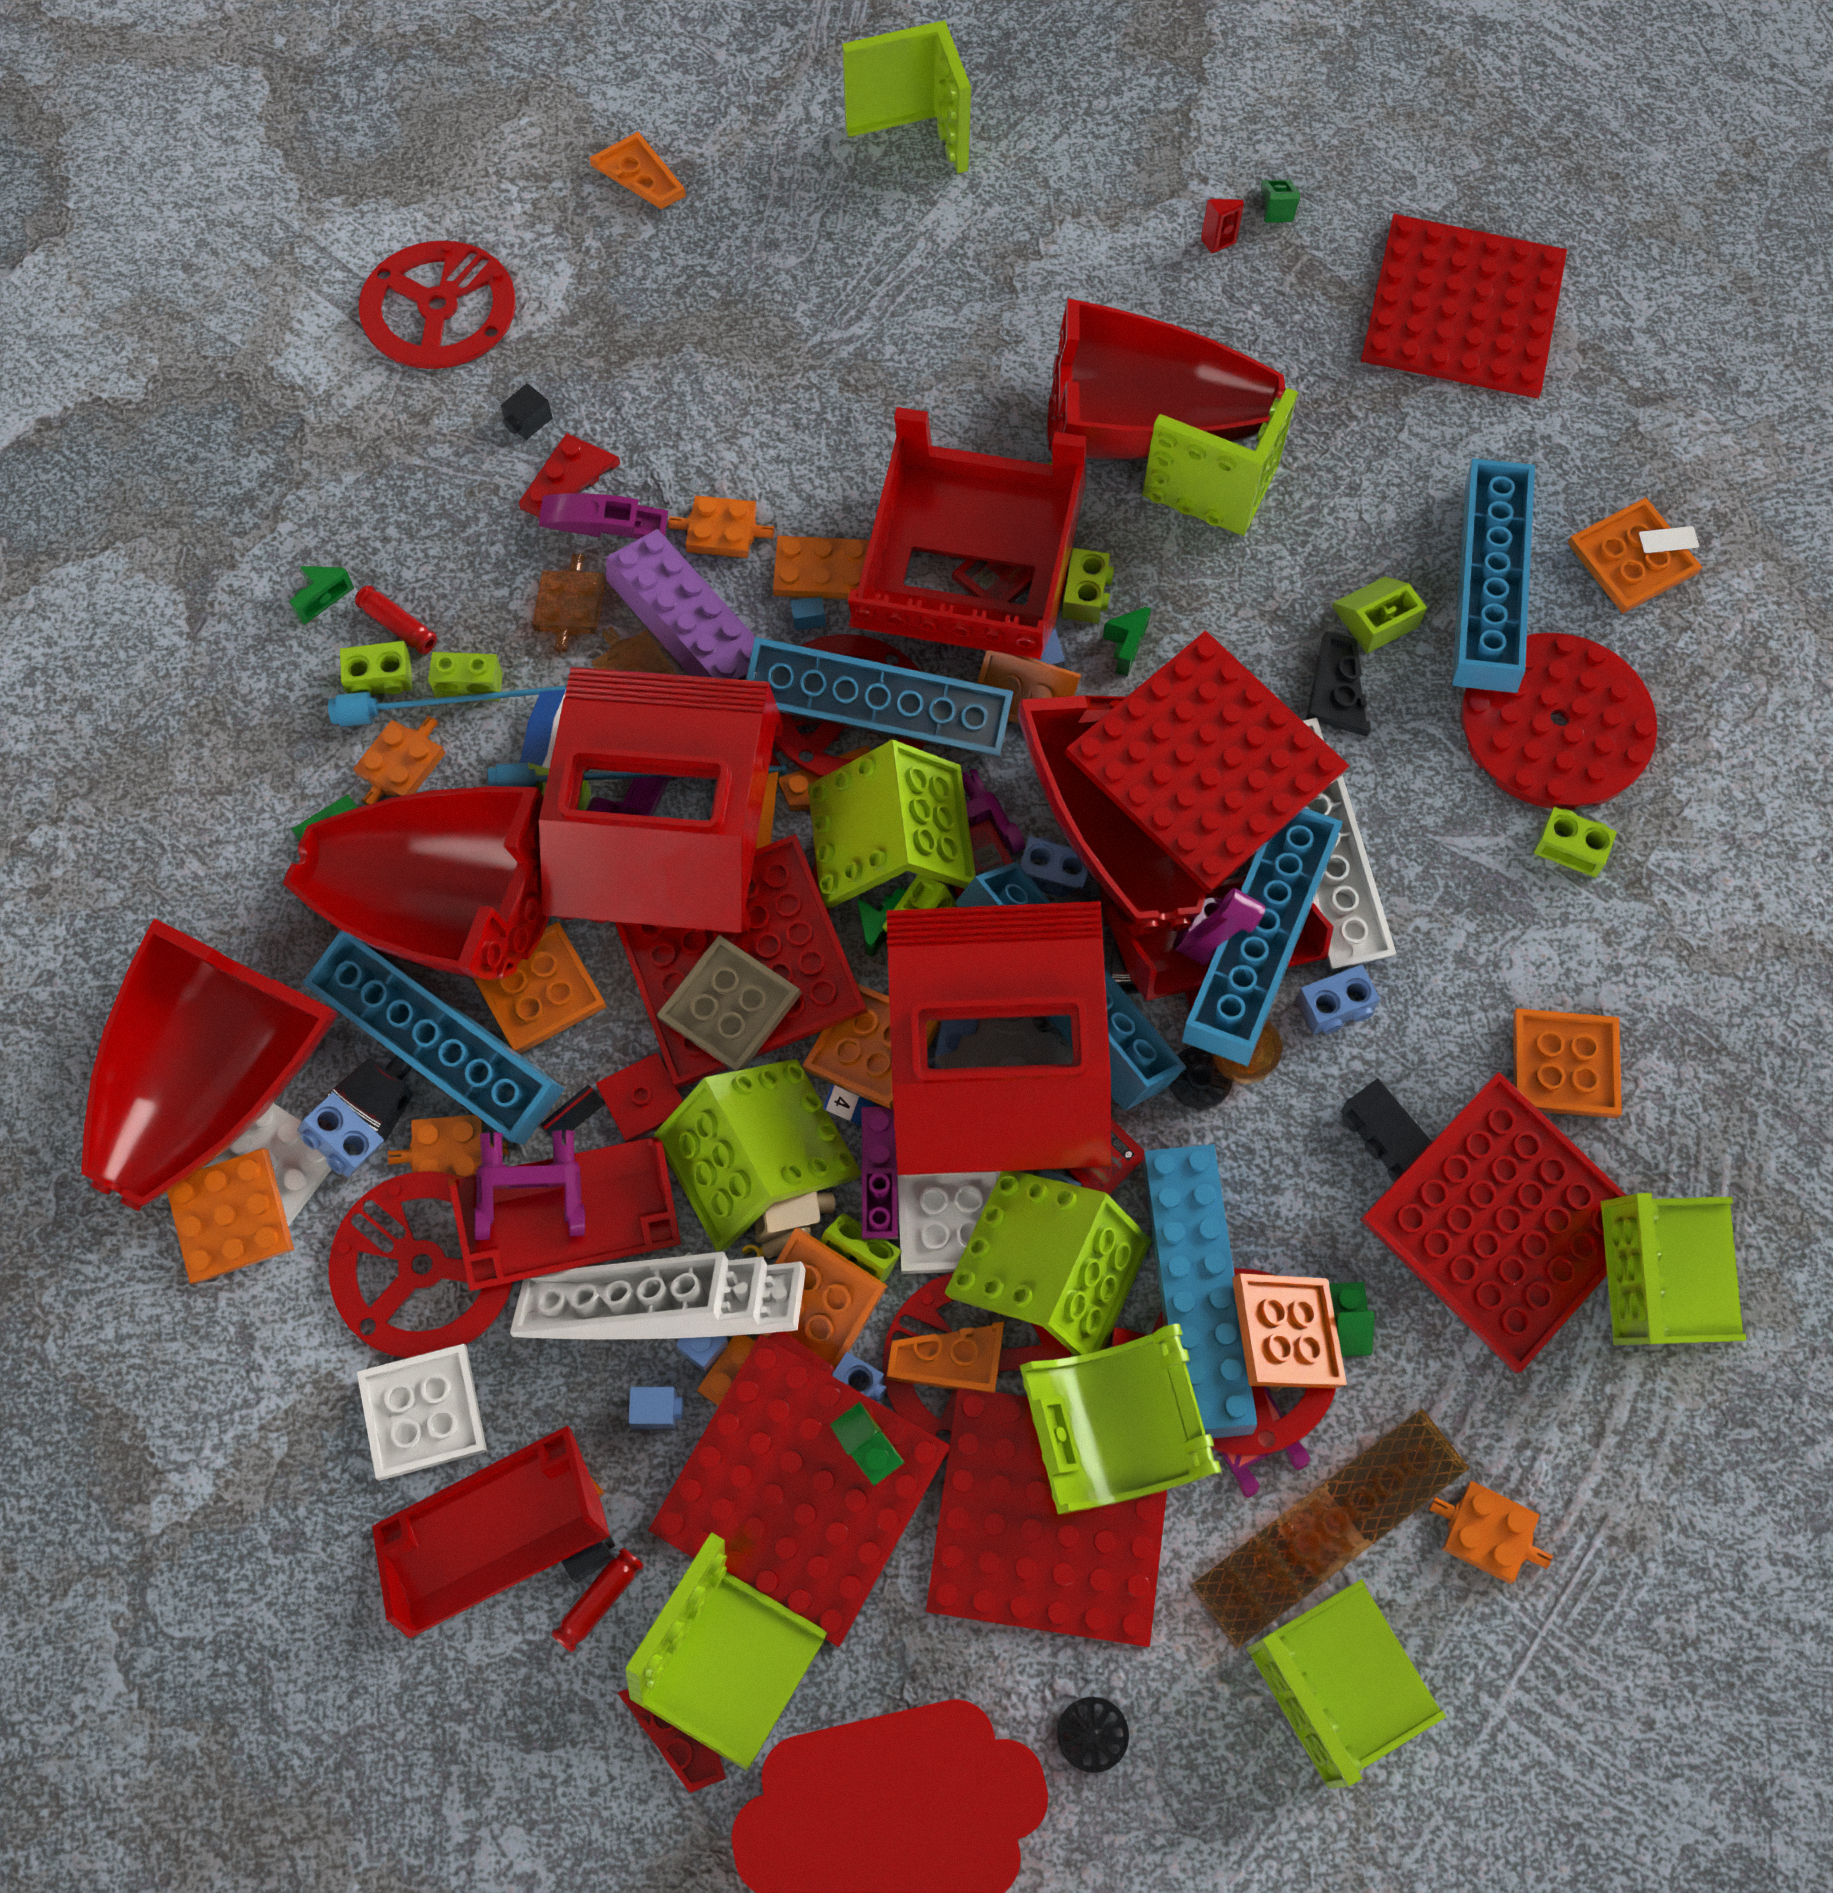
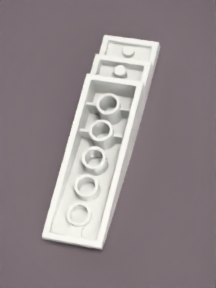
(1348, 887)
(662, 1299)

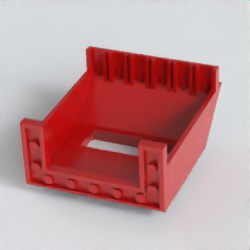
(974, 510)
(650, 865)
(987, 967)

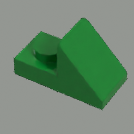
(1280, 200)
(324, 589)
(1128, 633)
(873, 920)
(1352, 1318)
(866, 1443)

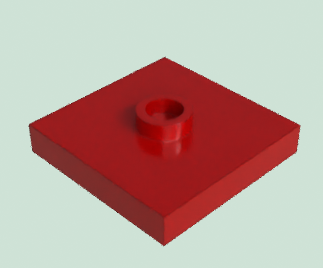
(640, 1097)

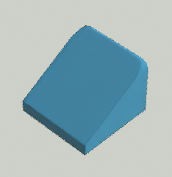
(808, 613)

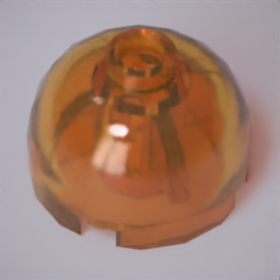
(1263, 1061)

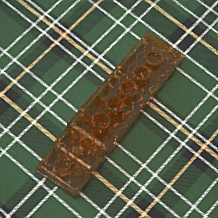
(1328, 1528)

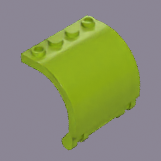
(1119, 1422)

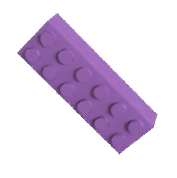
(680, 608)

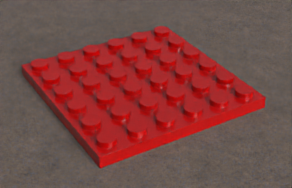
(1465, 306)
(1206, 761)
(786, 934)
(1500, 1221)
(787, 1494)
(1018, 1561)

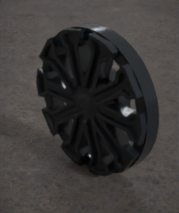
(1200, 1079)
(1092, 1734)

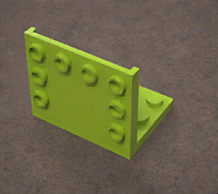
(908, 80)
(1213, 475)
(889, 817)
(752, 1143)
(1051, 1259)
(1671, 1270)
(722, 1659)
(1345, 1684)

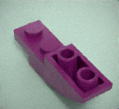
(600, 514)
(879, 1174)

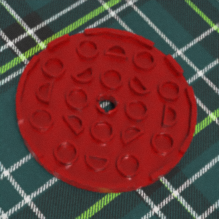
(1572, 765)

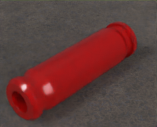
(395, 619)
(597, 1600)

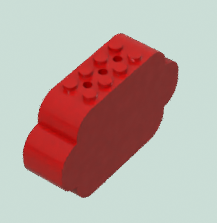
(892, 1807)

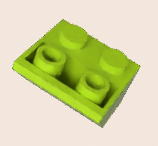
(1380, 612)

